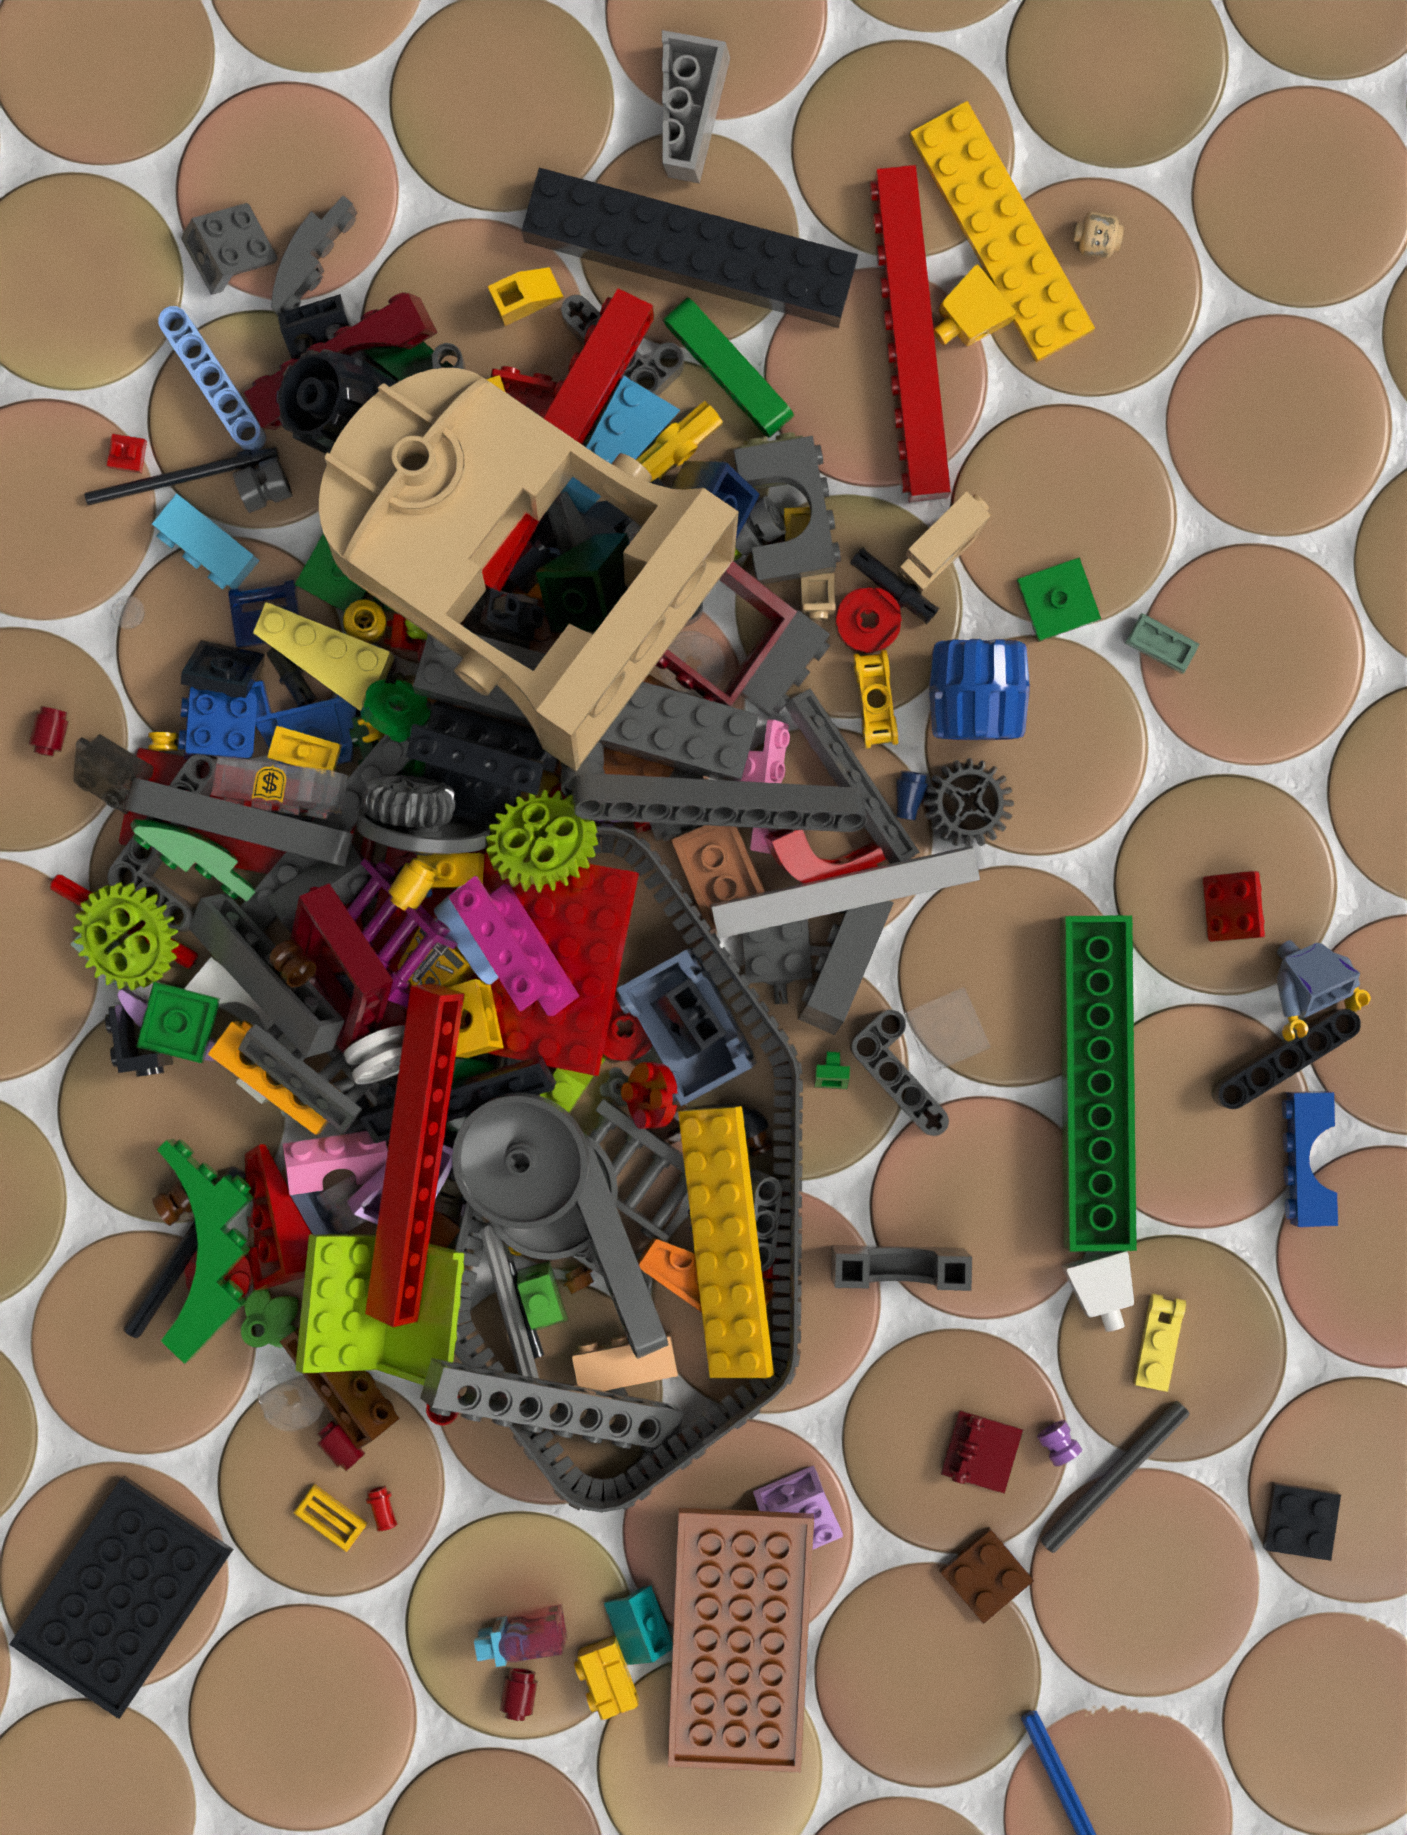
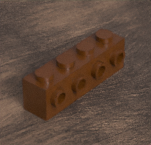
(350, 1399)

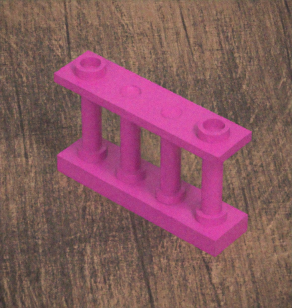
(513, 946)

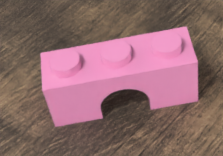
(312, 1159)

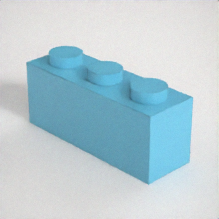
(204, 543)

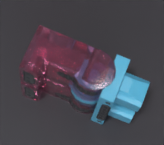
(523, 1638)

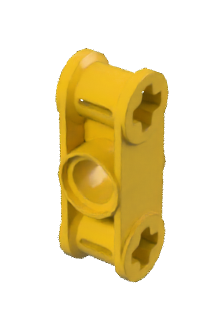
(875, 718)

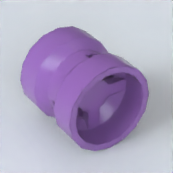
(1058, 1440)

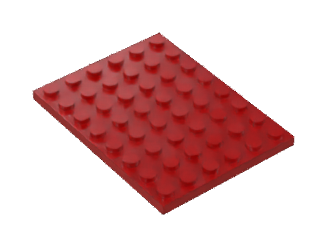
(586, 934)

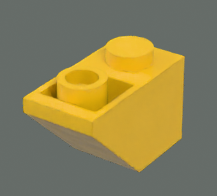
(524, 293)

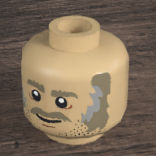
(1099, 235)

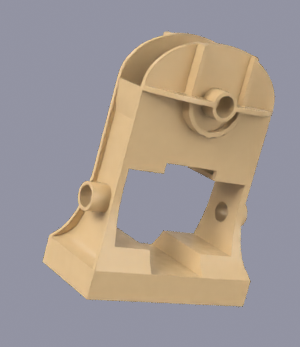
(437, 483)

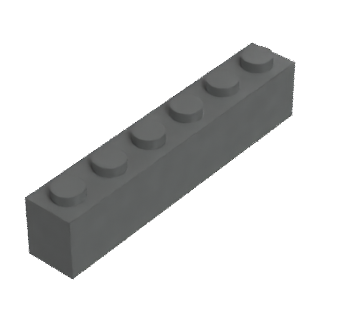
(245, 954)

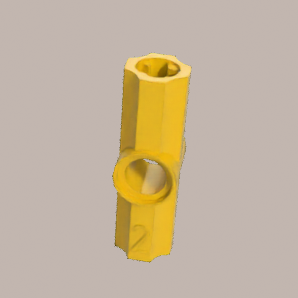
(680, 441)

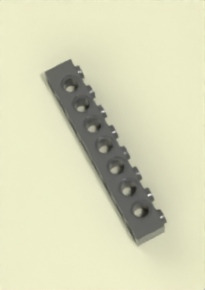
(447, 1378)

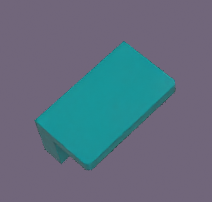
(639, 1626)

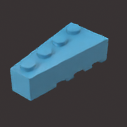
(624, 426)

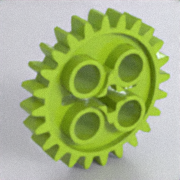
(541, 841)
(106, 911)

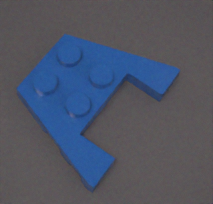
(323, 720)

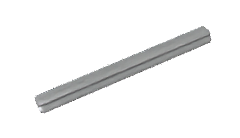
(508, 1302)

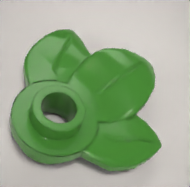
(270, 1313)

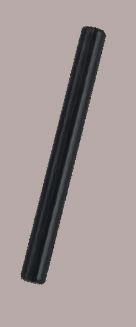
(167, 1277)

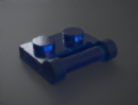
(245, 622)

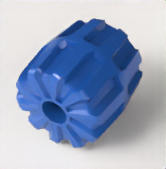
(979, 689)

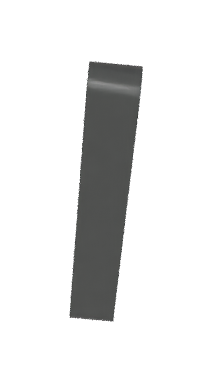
(239, 821)
(619, 1263)

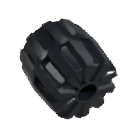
(324, 394)

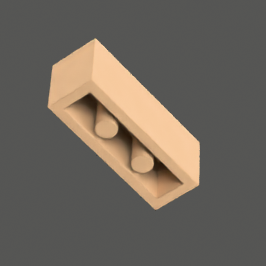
(617, 1367)

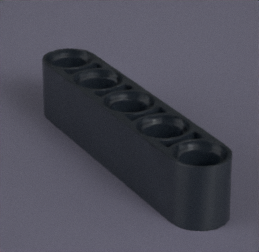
(1302, 1057)

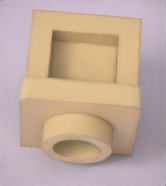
(818, 596)

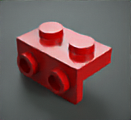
(530, 391)

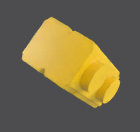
(607, 1678)

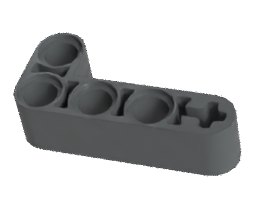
(639, 366)
(902, 1078)

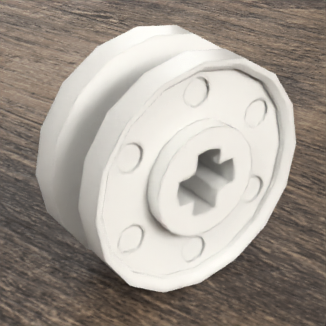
(377, 1055)

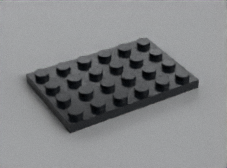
(121, 1597)

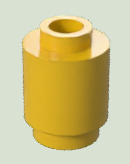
(412, 884)

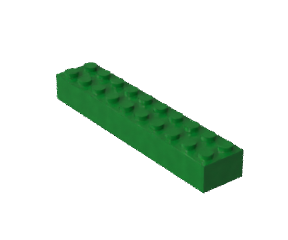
(1098, 1083)

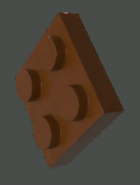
(986, 1575)

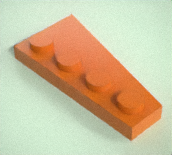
(678, 1271)

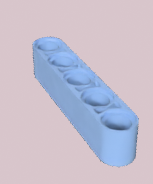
(201, 368)

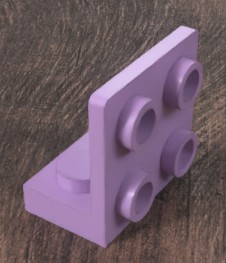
(802, 1494)

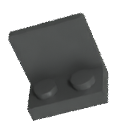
(227, 245)

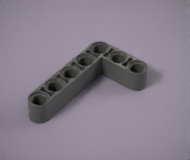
(144, 869)

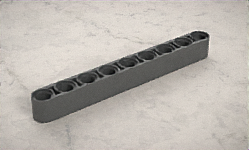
(717, 802)

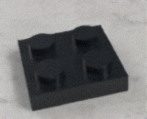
(222, 669)
(1301, 1521)

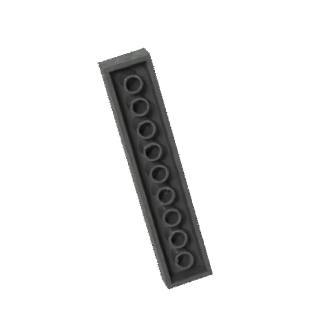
(652, 725)

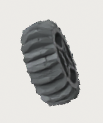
(956, 794)
(409, 801)

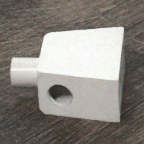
(1102, 1286)

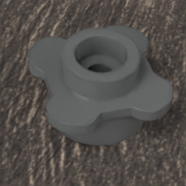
(609, 1088)

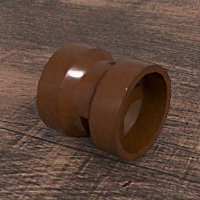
(290, 960)
(172, 1204)

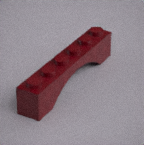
(399, 324)

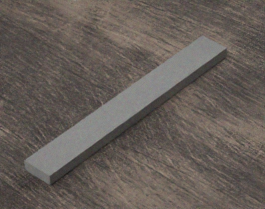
(845, 892)

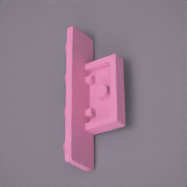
(767, 768)

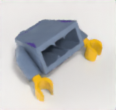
(1313, 981)

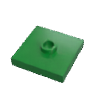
(326, 581)
(1058, 599)
(178, 1022)

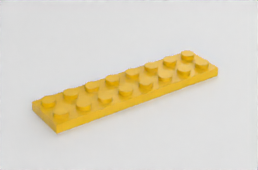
(1001, 231)
(726, 1243)

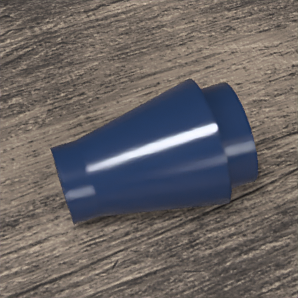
(910, 792)

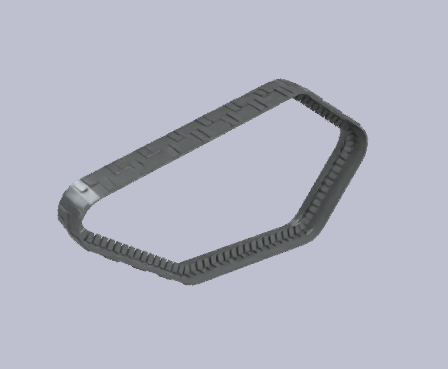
(534, 1444)

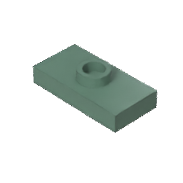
(1162, 643)

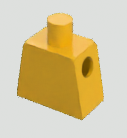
(973, 310)

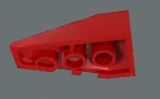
(278, 1225)

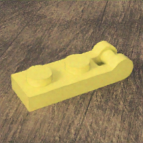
(1159, 1343)

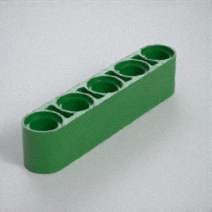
(728, 367)

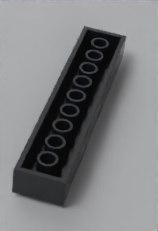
(689, 247)

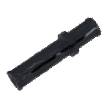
(886, 579)

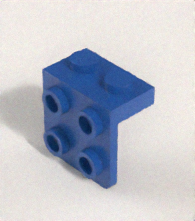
(218, 724)

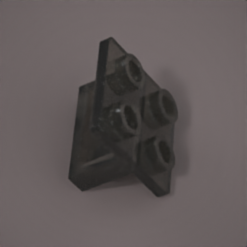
(108, 770)

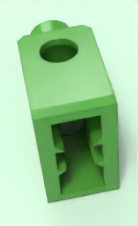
(541, 1296)

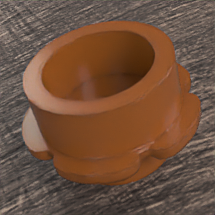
(578, 1279)

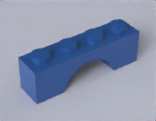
(1307, 1117)

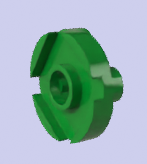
(379, 711)

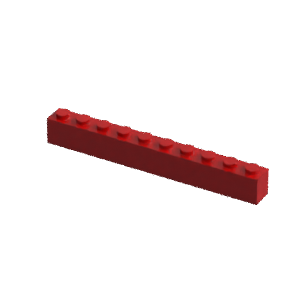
(911, 333)
(582, 399)
(414, 1153)

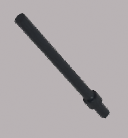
(241, 461)

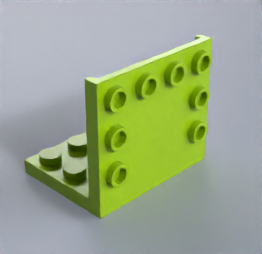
(339, 1334)

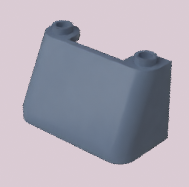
(713, 1065)

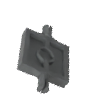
(778, 956)

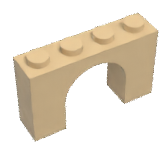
(945, 541)

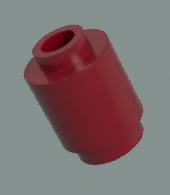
(48, 731)
(338, 1446)
(518, 1694)

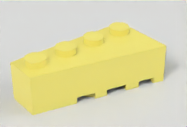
(324, 653)

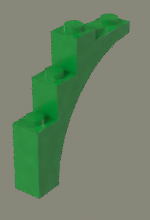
(219, 1249)

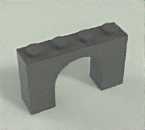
(794, 464)
(940, 1266)

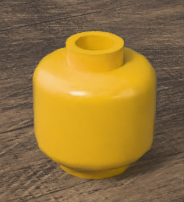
(364, 610)

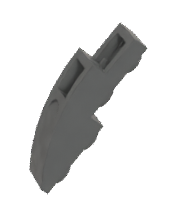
(300, 264)

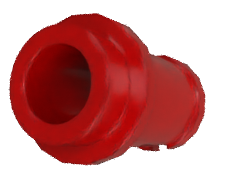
(381, 1508)

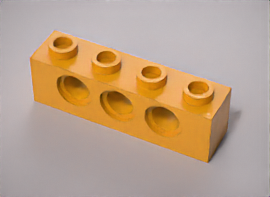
(227, 1054)

